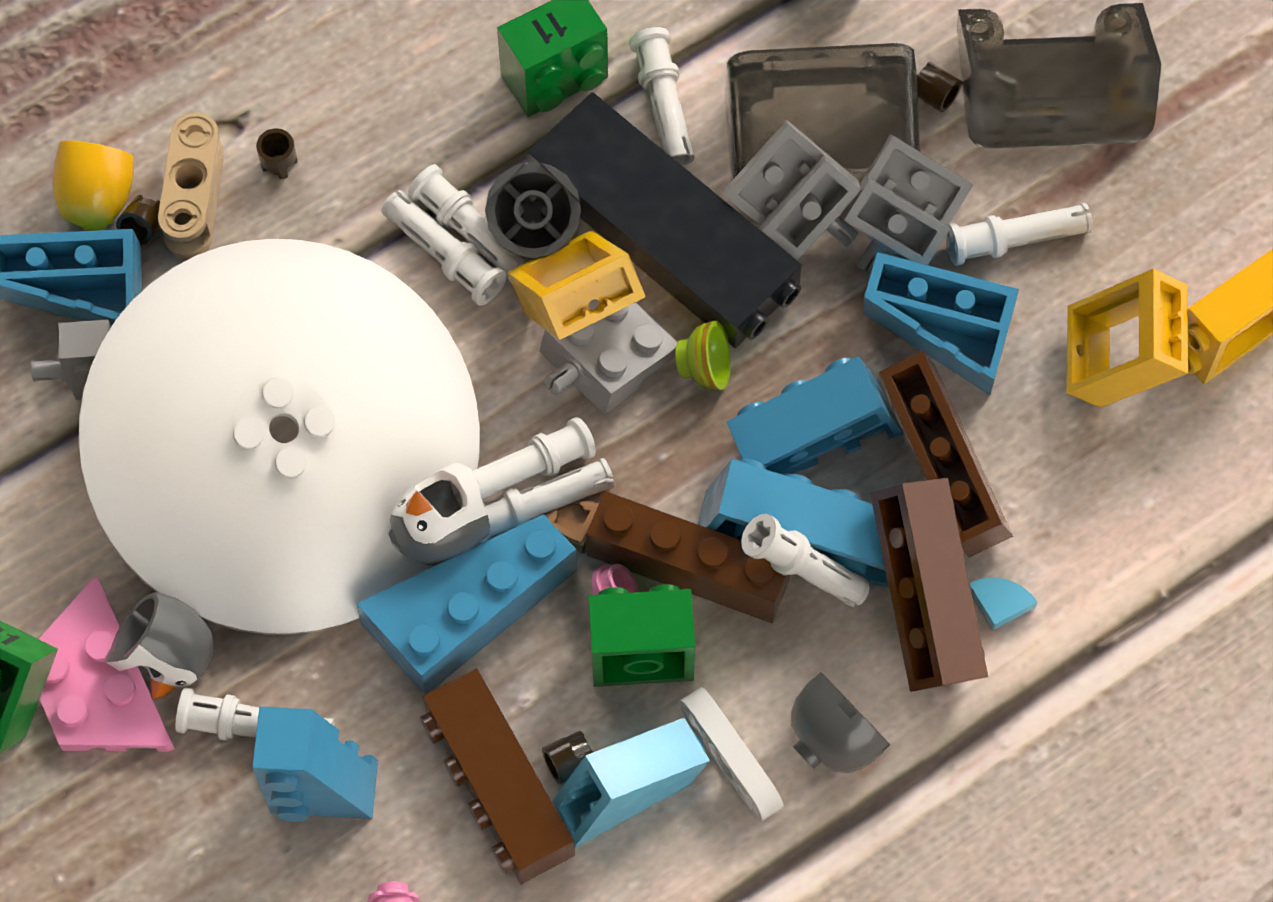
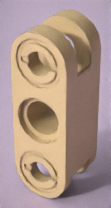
(192, 157)

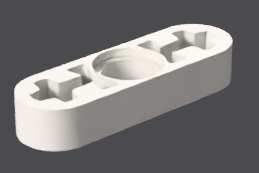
(731, 754)

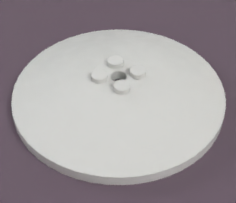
(184, 447)

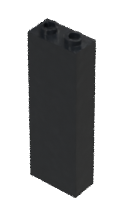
(670, 221)

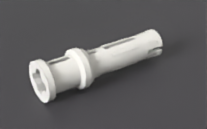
(659, 78)
(456, 211)
(997, 235)
(458, 259)
(542, 456)
(520, 506)
(791, 554)
(217, 715)

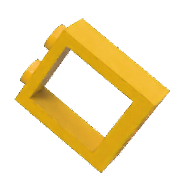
(561, 285)
(1231, 320)
(1163, 338)

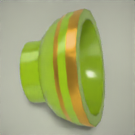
(705, 356)

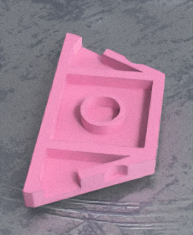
(89, 699)

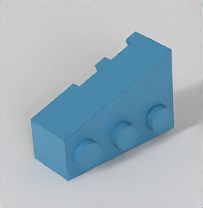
(72, 272)
(943, 314)
(814, 418)
(308, 769)

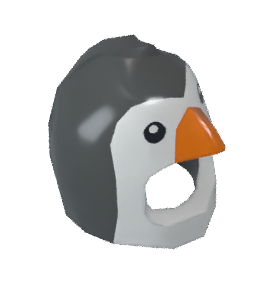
(431, 524)
(164, 639)

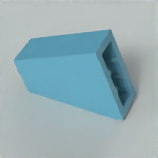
(629, 779)

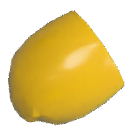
(91, 183)

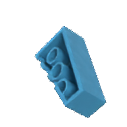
(830, 519)
(467, 601)

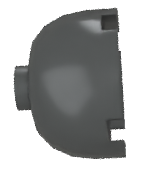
(532, 210)
(833, 729)

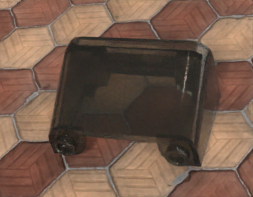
(1059, 87)
(835, 95)

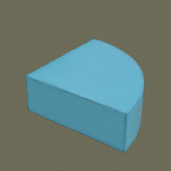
(1001, 600)

